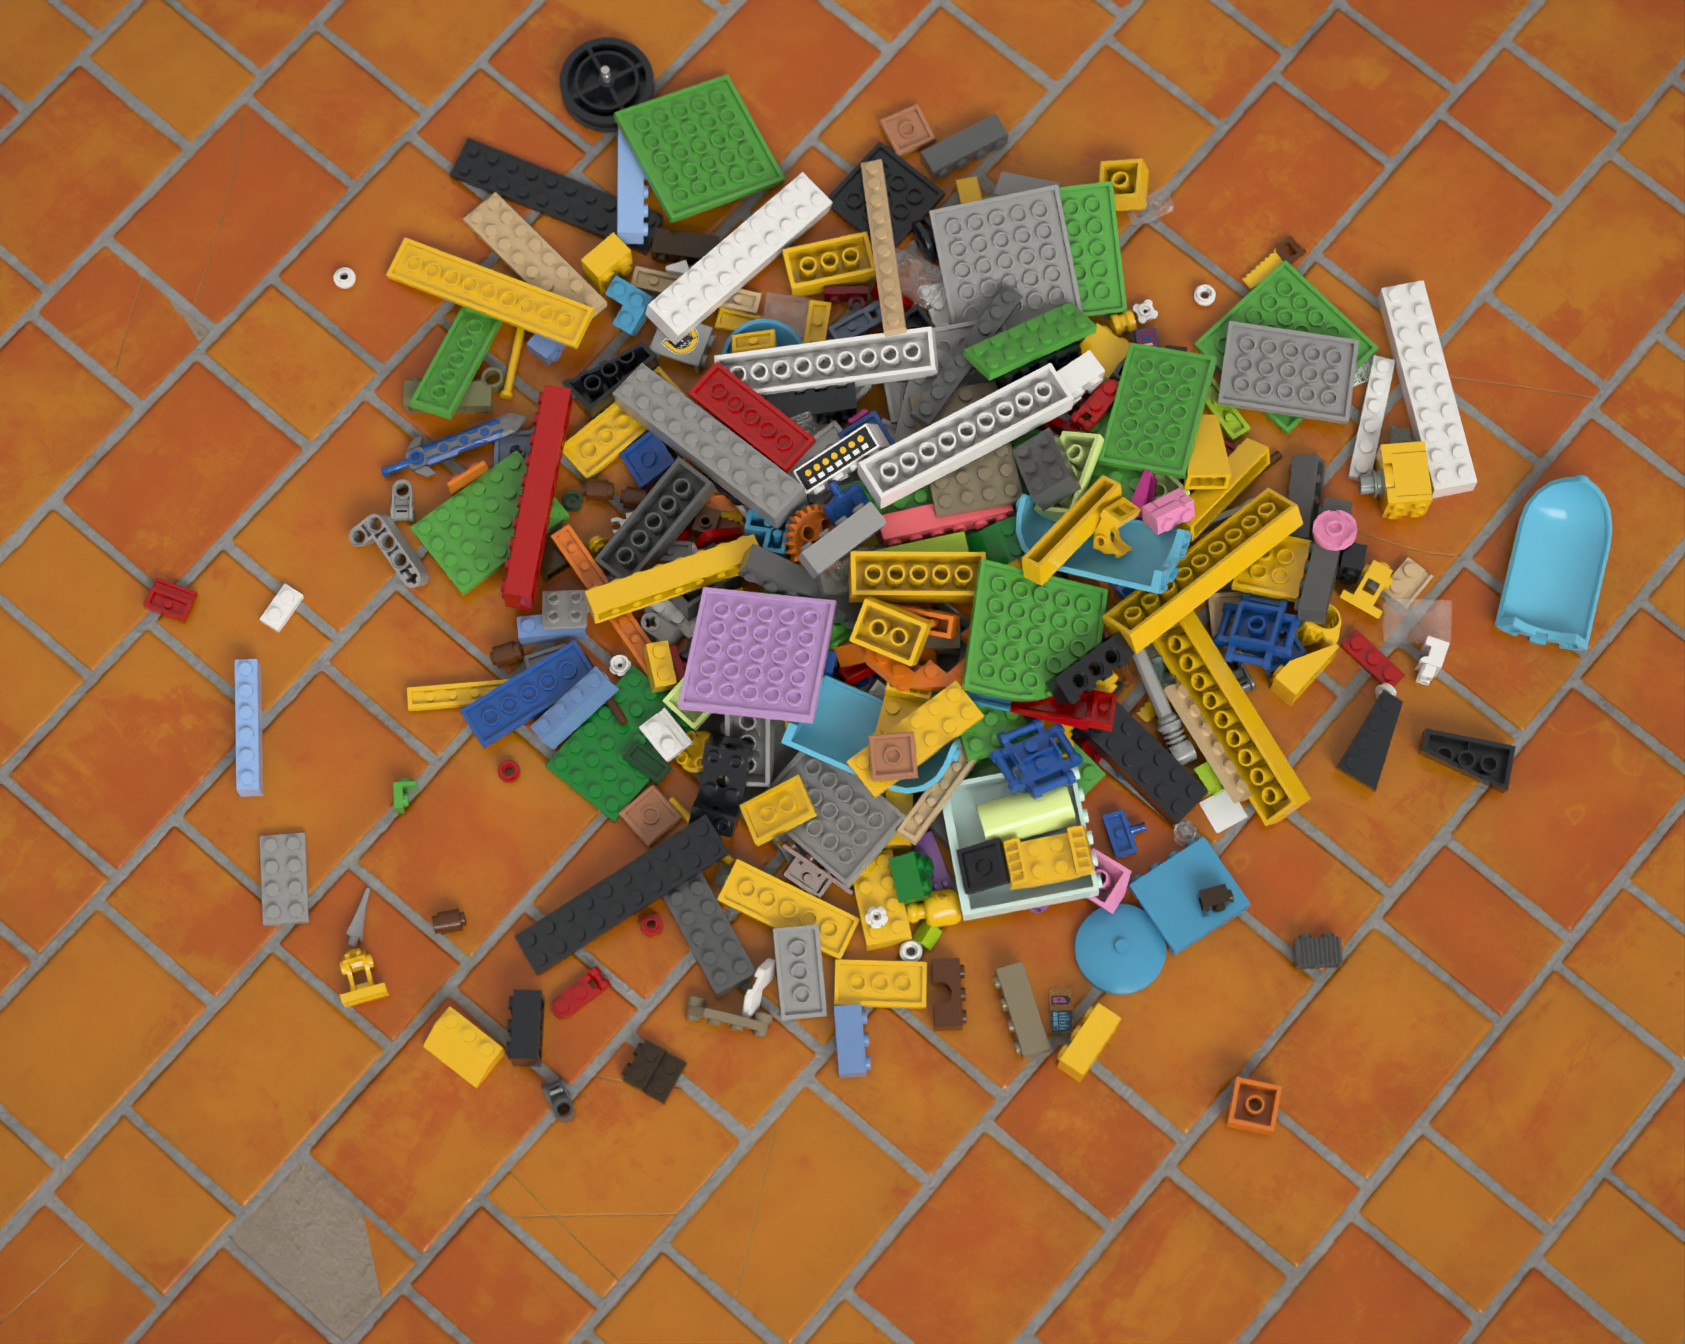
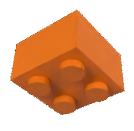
(1253, 1106)

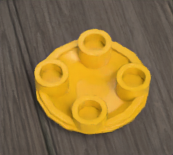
(691, 757)

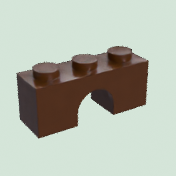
(949, 975)

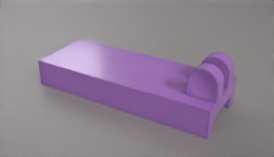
(928, 846)

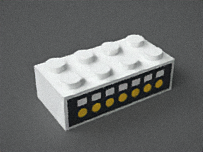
(840, 459)

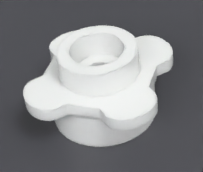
(1145, 317)

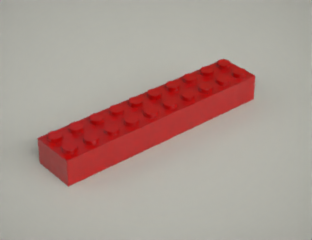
(537, 498)

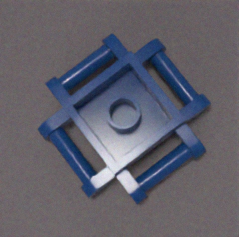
(1256, 630)
(1036, 759)

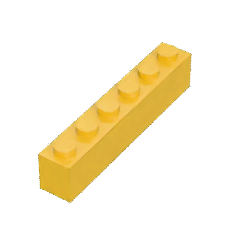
(1245, 464)
(1070, 531)

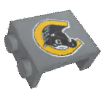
(689, 350)

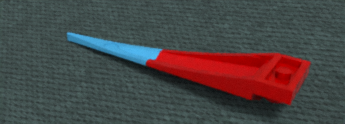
(1092, 711)

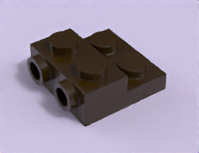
(653, 1071)

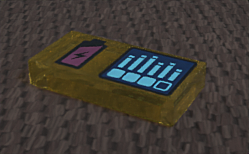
(1061, 1011)

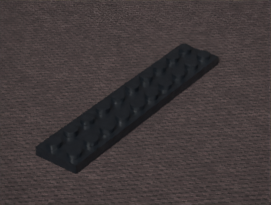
(545, 192)
(622, 894)

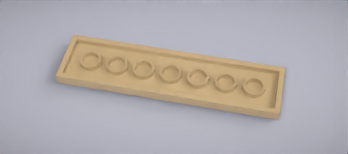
(529, 253)

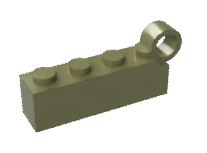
(476, 399)

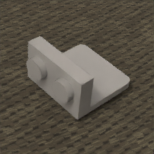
(564, 609)

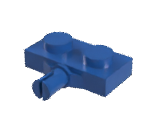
(843, 501)
(1121, 833)

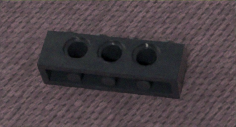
(1062, 683)

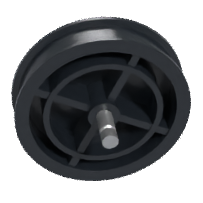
(604, 79)

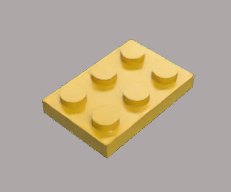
(778, 810)

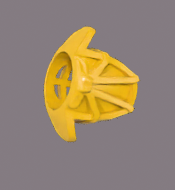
(1315, 633)

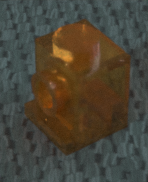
(1128, 673)

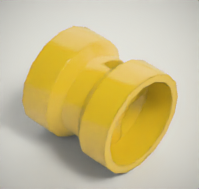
(1122, 322)

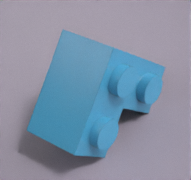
(634, 302)
(766, 534)

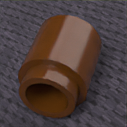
(598, 490)
(632, 497)
(507, 654)
(449, 921)

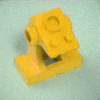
(1112, 519)
(1380, 573)
(356, 961)

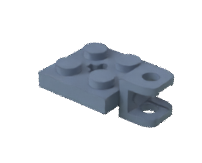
(506, 445)

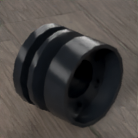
(925, 239)

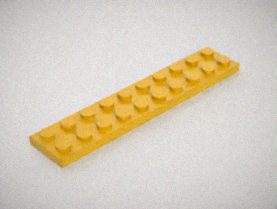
(491, 293)

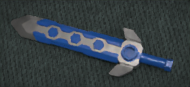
(420, 457)

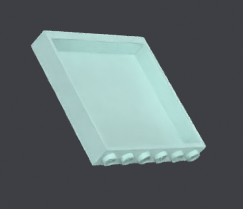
(966, 830)

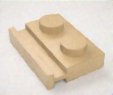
(1408, 581)

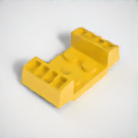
(898, 706)
(1048, 859)

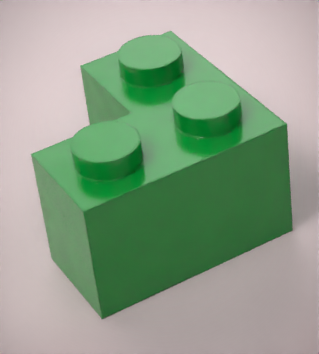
(912, 877)

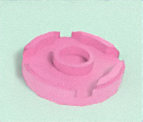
(1334, 530)

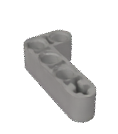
(394, 553)

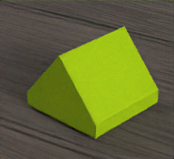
(927, 936)

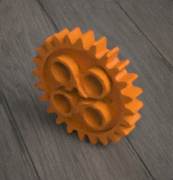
(809, 520)

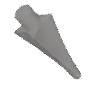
(356, 928)

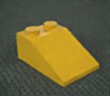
(1299, 673)

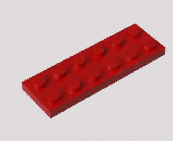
(751, 417)

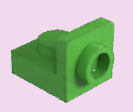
(401, 798)

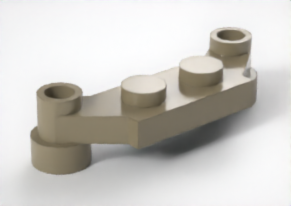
(697, 1010)

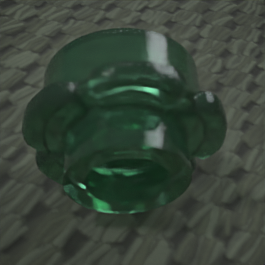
(572, 495)

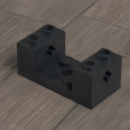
(721, 802)

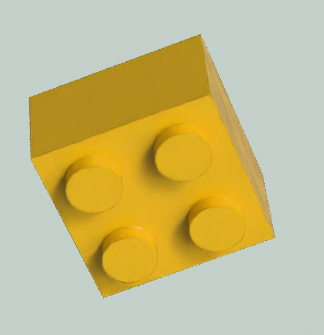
(1128, 181)
(606, 261)

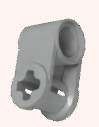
(402, 506)
(661, 630)

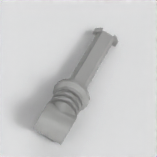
(1167, 721)

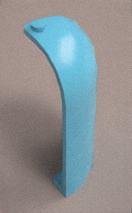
(1557, 564)
(1145, 567)
(842, 730)

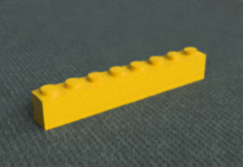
(667, 580)

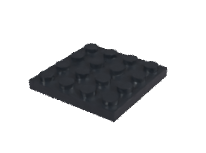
(908, 194)

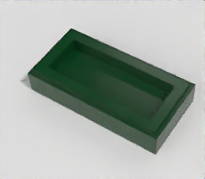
(647, 763)

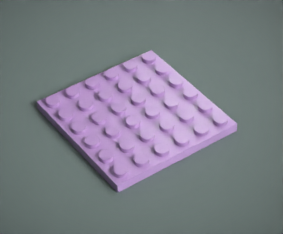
(758, 655)

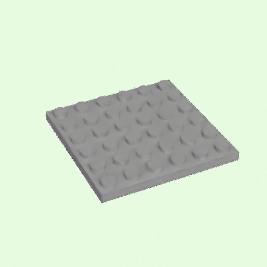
(1009, 242)

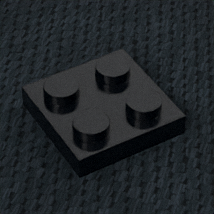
(983, 866)

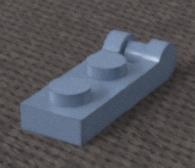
(857, 323)

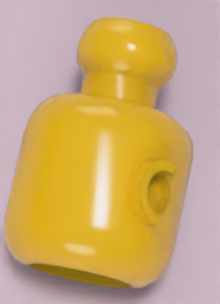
(938, 911)

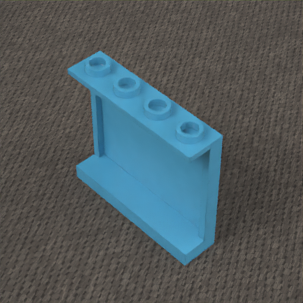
(1171, 892)

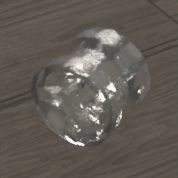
(1186, 828)

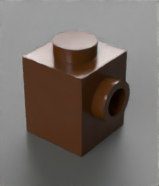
(706, 520)

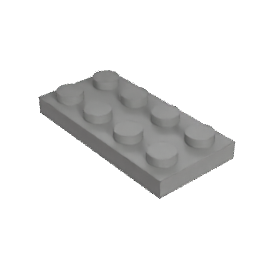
(284, 879)
(800, 972)

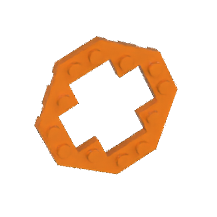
(929, 676)

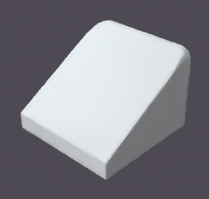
(677, 268)

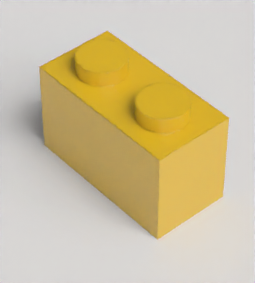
(659, 666)

